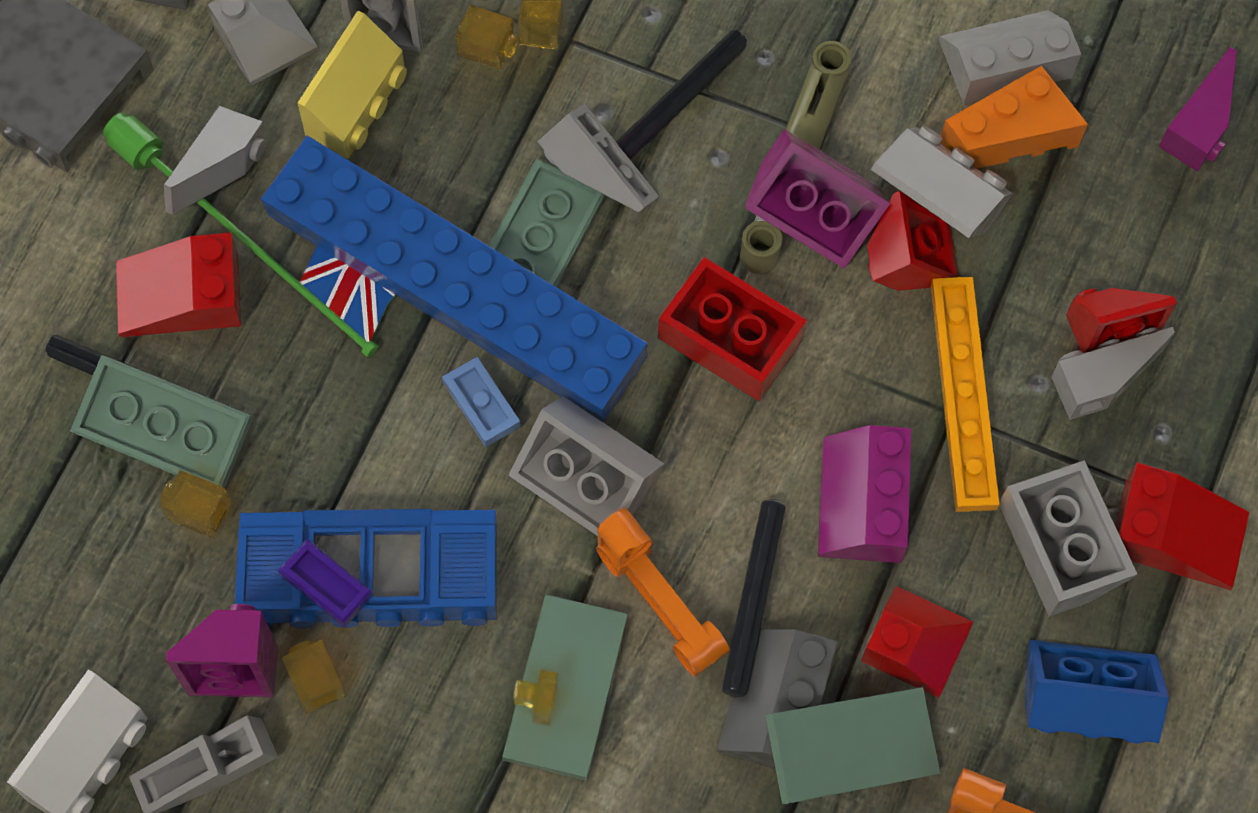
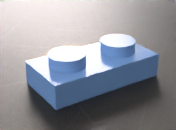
(481, 402)

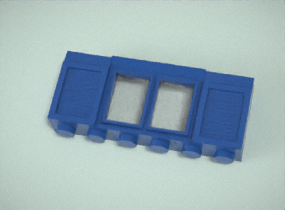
(412, 560)

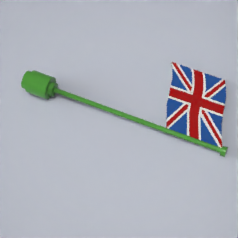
(329, 284)

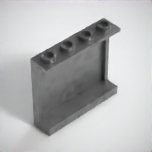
(59, 75)

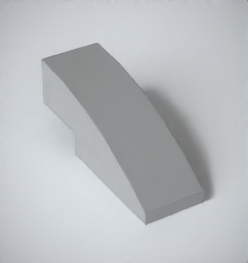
(203, 765)

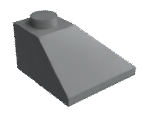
(261, 35)

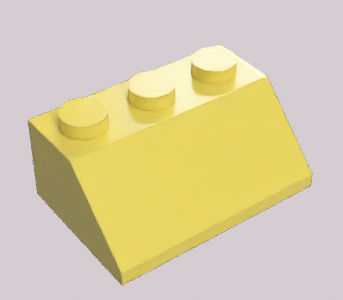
(352, 87)

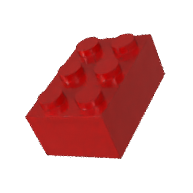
(731, 328)

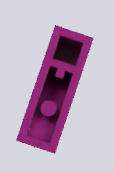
(1202, 122)

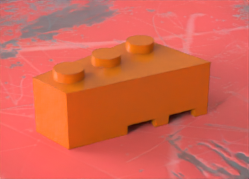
(1016, 122)

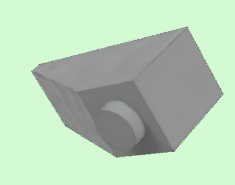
(591, 156)
(215, 159)

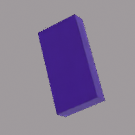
(325, 583)

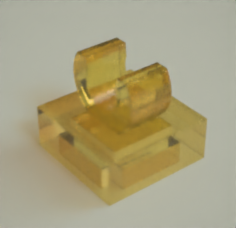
(539, 696)

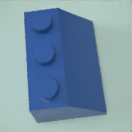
(1095, 692)

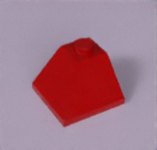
(910, 246)
(1116, 315)
(916, 641)

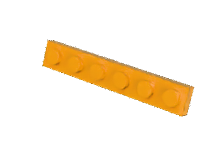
(964, 395)

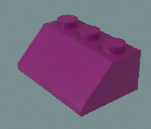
(815, 199)
(865, 494)
(227, 655)

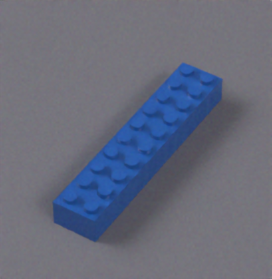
(455, 278)

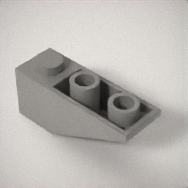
(1099, 377)

